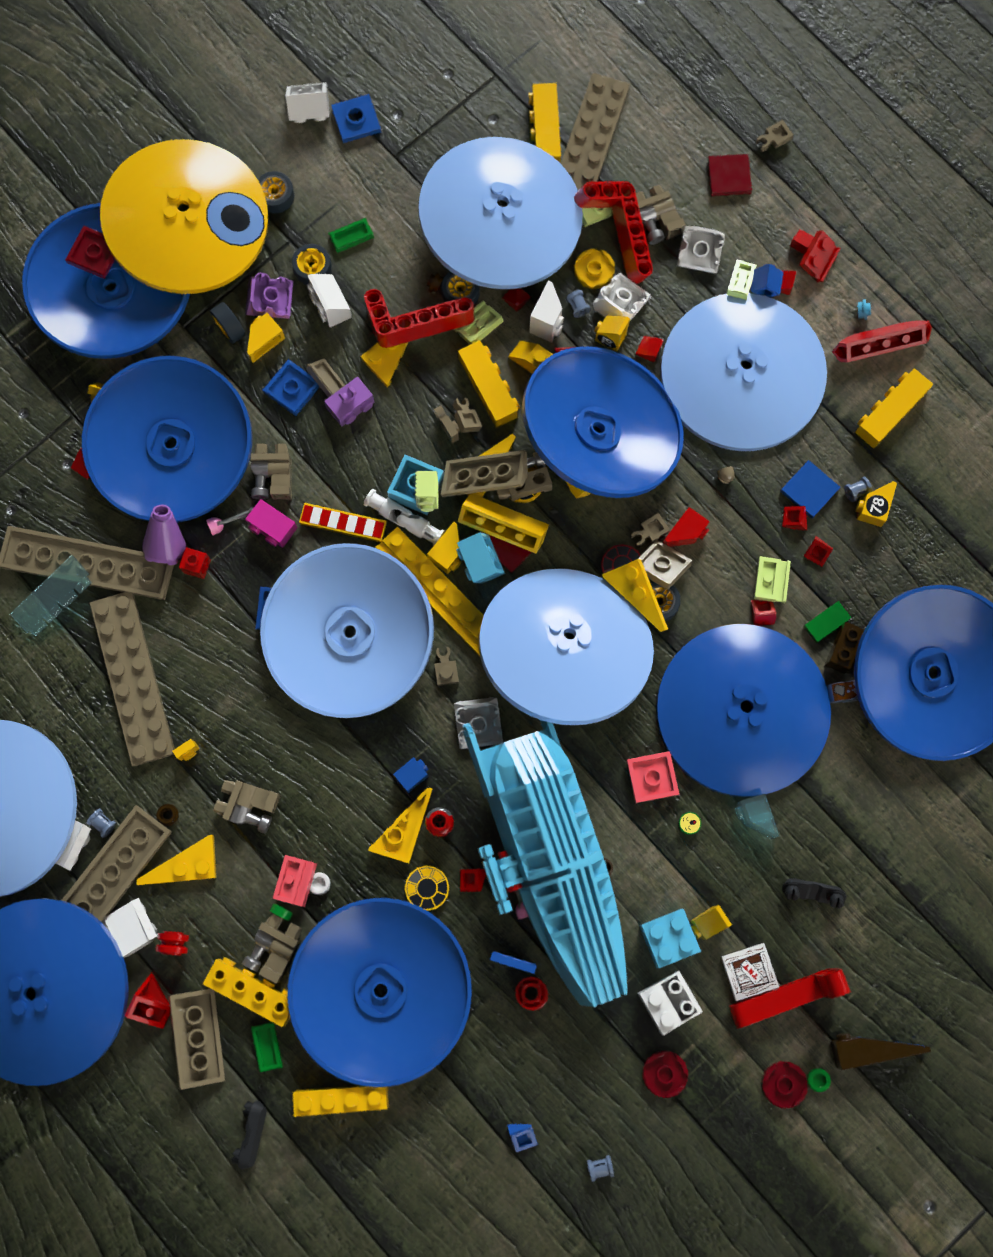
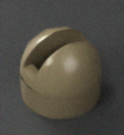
(726, 474)

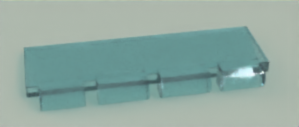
(45, 598)

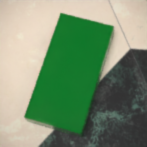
(351, 235)
(827, 622)
(267, 1047)

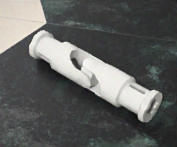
(413, 523)

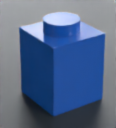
(767, 281)
(411, 774)

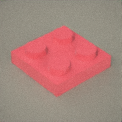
(652, 777)

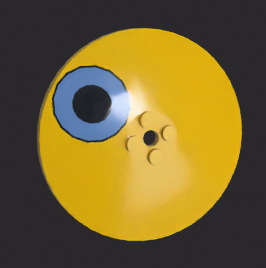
(192, 247)

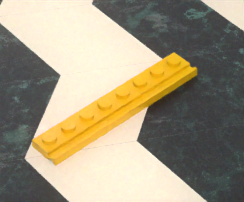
(441, 592)

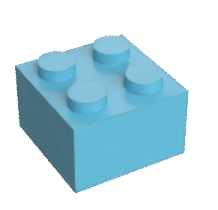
(403, 485)
(480, 558)
(670, 938)

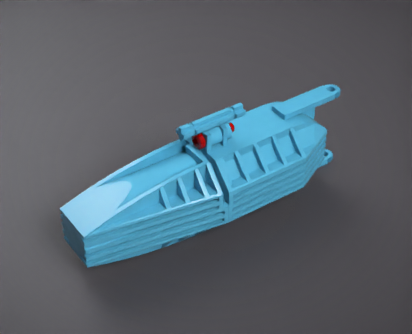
(552, 861)

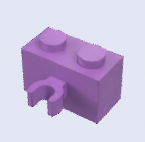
(349, 402)

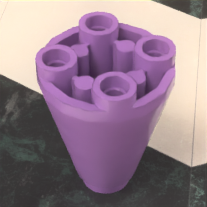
(163, 537)

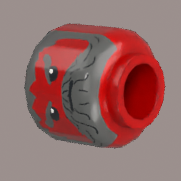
(431, 820)

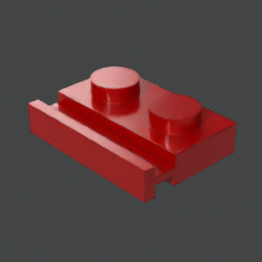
(819, 256)

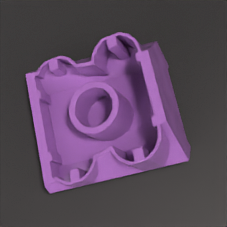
(269, 296)

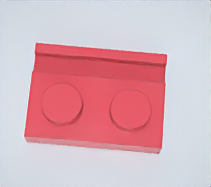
(294, 881)

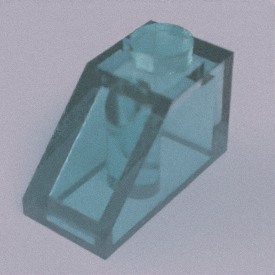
(757, 815)

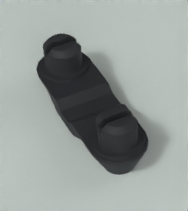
(820, 892)
(247, 1154)

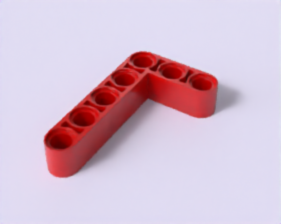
(628, 222)
(418, 323)
(825, 983)

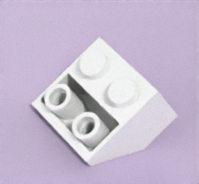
(328, 299)
(669, 1002)

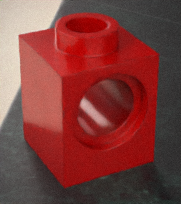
(195, 563)

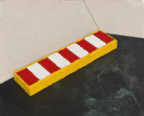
(343, 522)

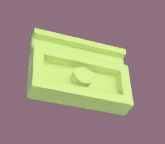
(485, 322)
(772, 580)

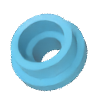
(864, 309)

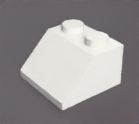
(307, 102)
(546, 316)

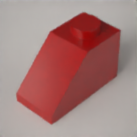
(688, 529)

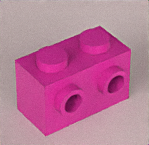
(271, 523)

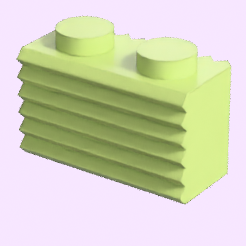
(426, 490)

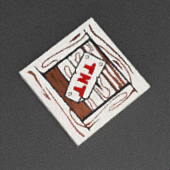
(749, 971)

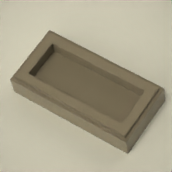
(325, 377)

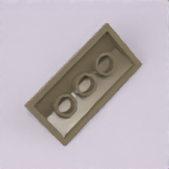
(485, 473)
(196, 1038)

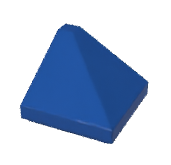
(522, 1136)

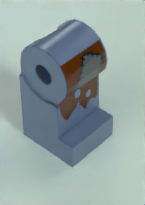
(842, 692)

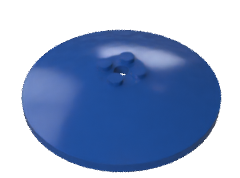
(76, 306)
(621, 398)
(143, 410)
(905, 706)
(736, 749)
(77, 987)
(369, 1036)

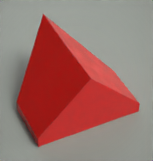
(149, 1004)

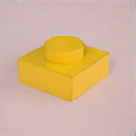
(186, 750)

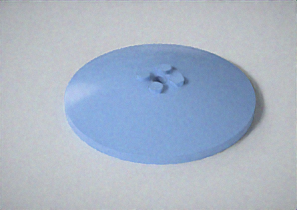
(497, 243)
(740, 405)
(308, 621)
(561, 677)
(35, 806)

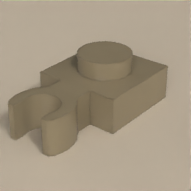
(776, 135)
(466, 418)
(450, 427)
(651, 529)
(446, 670)

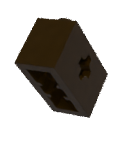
(844, 648)

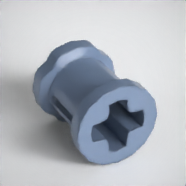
(578, 303)
(858, 489)
(101, 823)
(600, 1168)

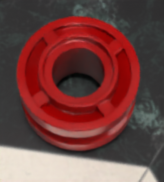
(172, 943)
(522, 988)

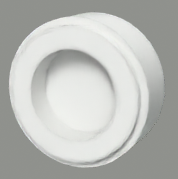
(320, 884)

